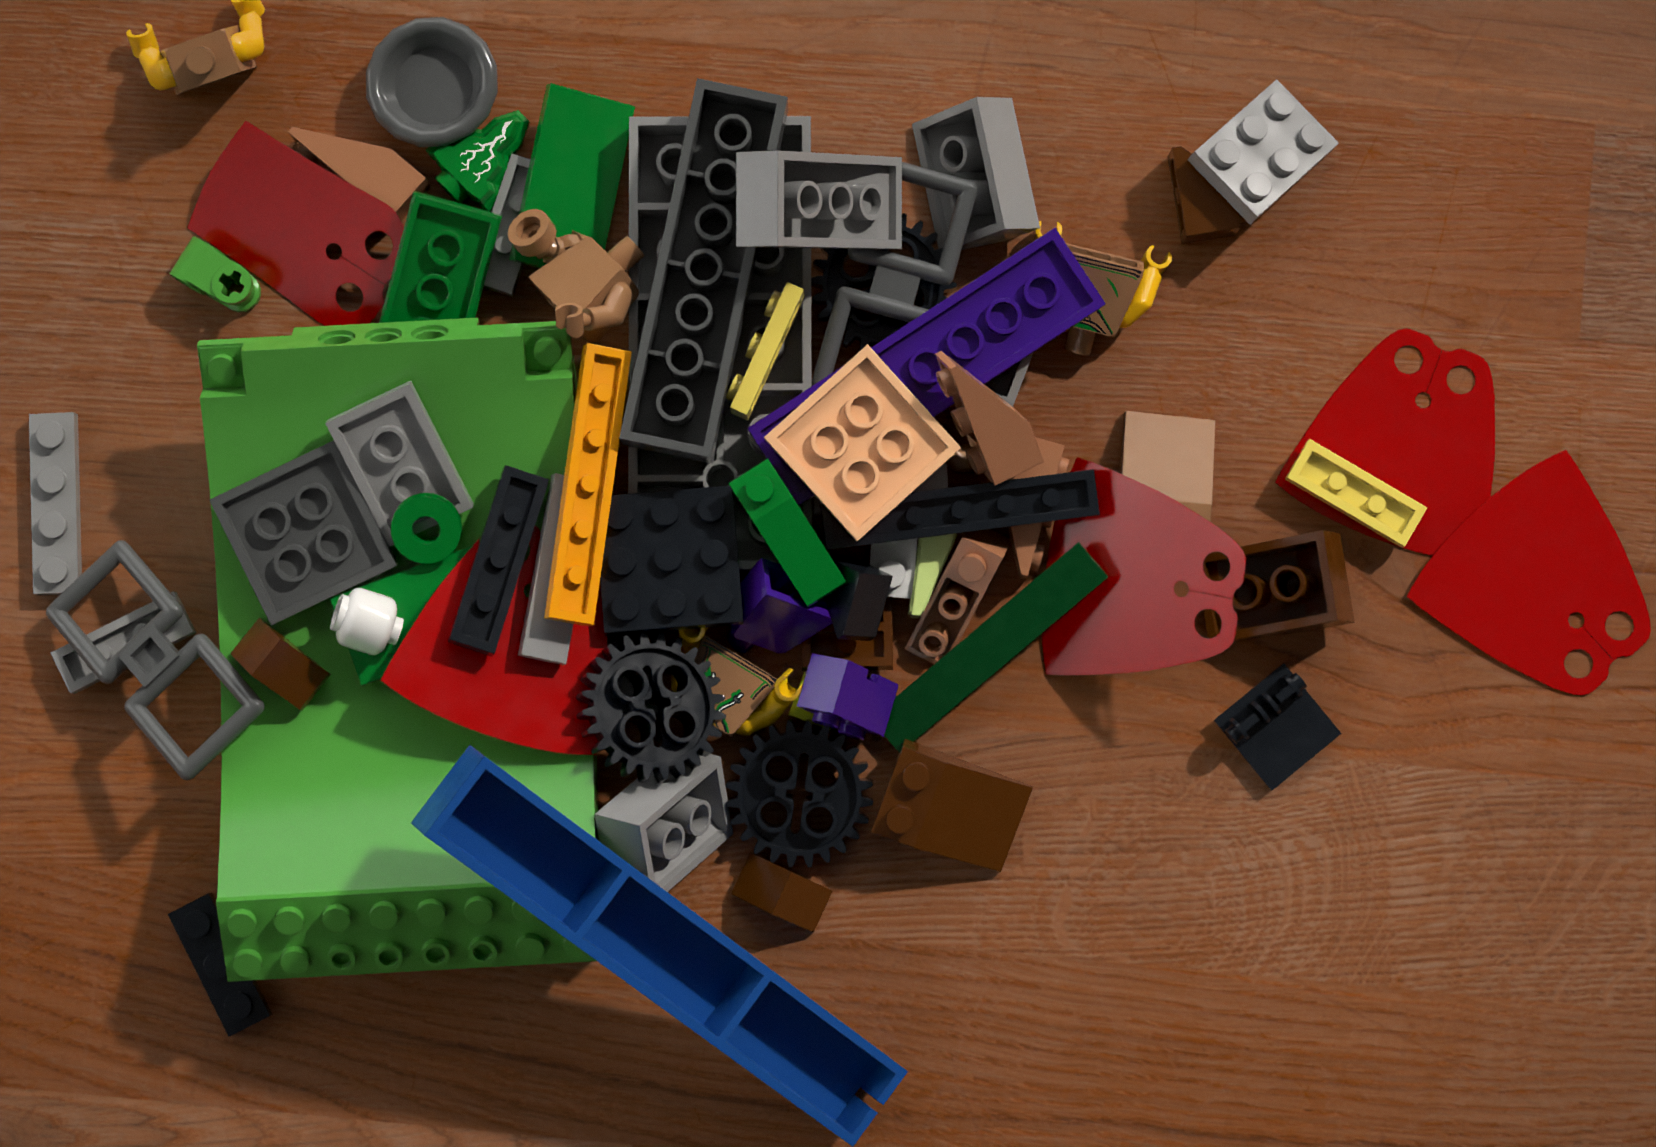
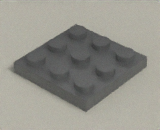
(303, 532)

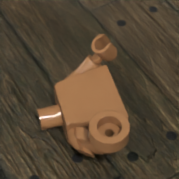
(580, 277)

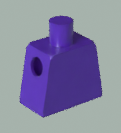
(775, 612)

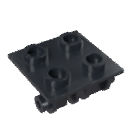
(1277, 726)

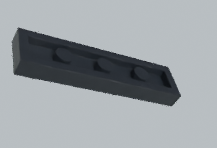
(498, 561)

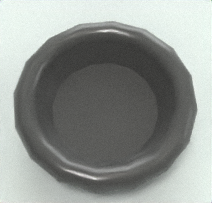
(431, 82)

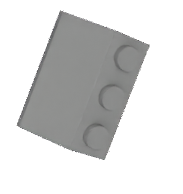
(984, 146)
(668, 824)

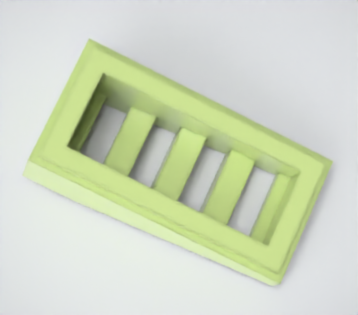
(930, 560)

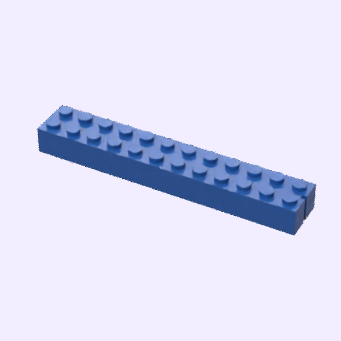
(656, 944)

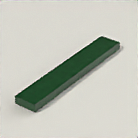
(993, 644)

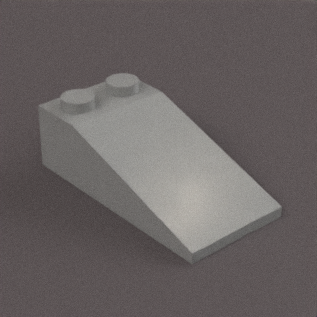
(818, 200)

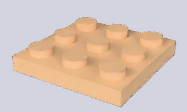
(862, 443)

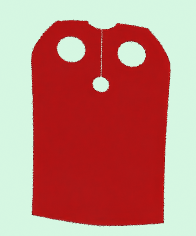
(281, 214)

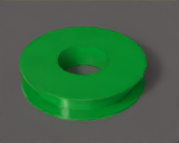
(426, 550)

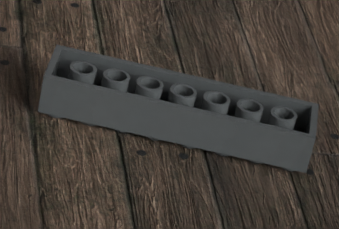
(699, 278)

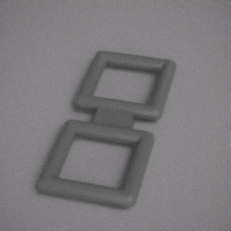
(898, 275)
(154, 660)

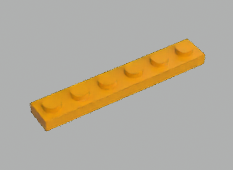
(588, 485)

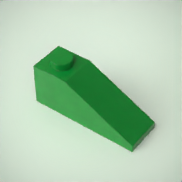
(787, 532)

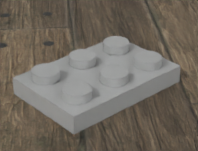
(1263, 151)
(396, 455)

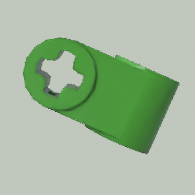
(212, 274)

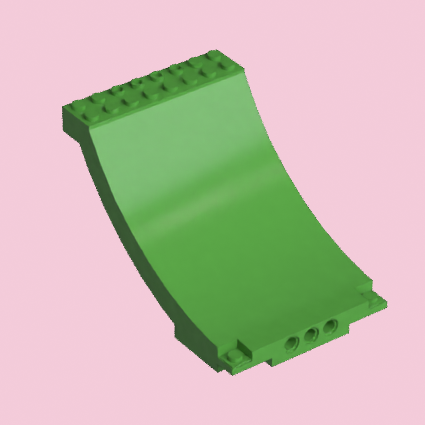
(323, 799)

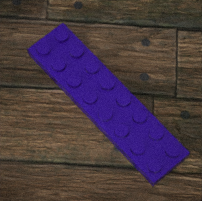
(979, 327)

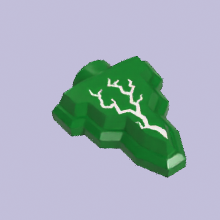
(478, 162)

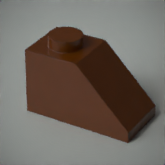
(1199, 206)

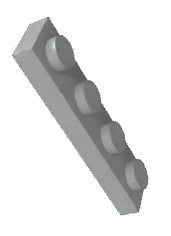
(55, 501)

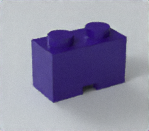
(846, 698)

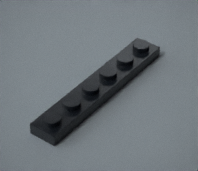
(976, 509)

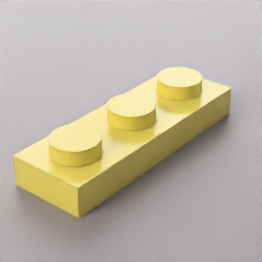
(764, 350)
(1356, 493)

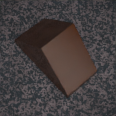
(279, 664)
(781, 892)

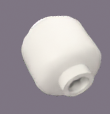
(366, 621)

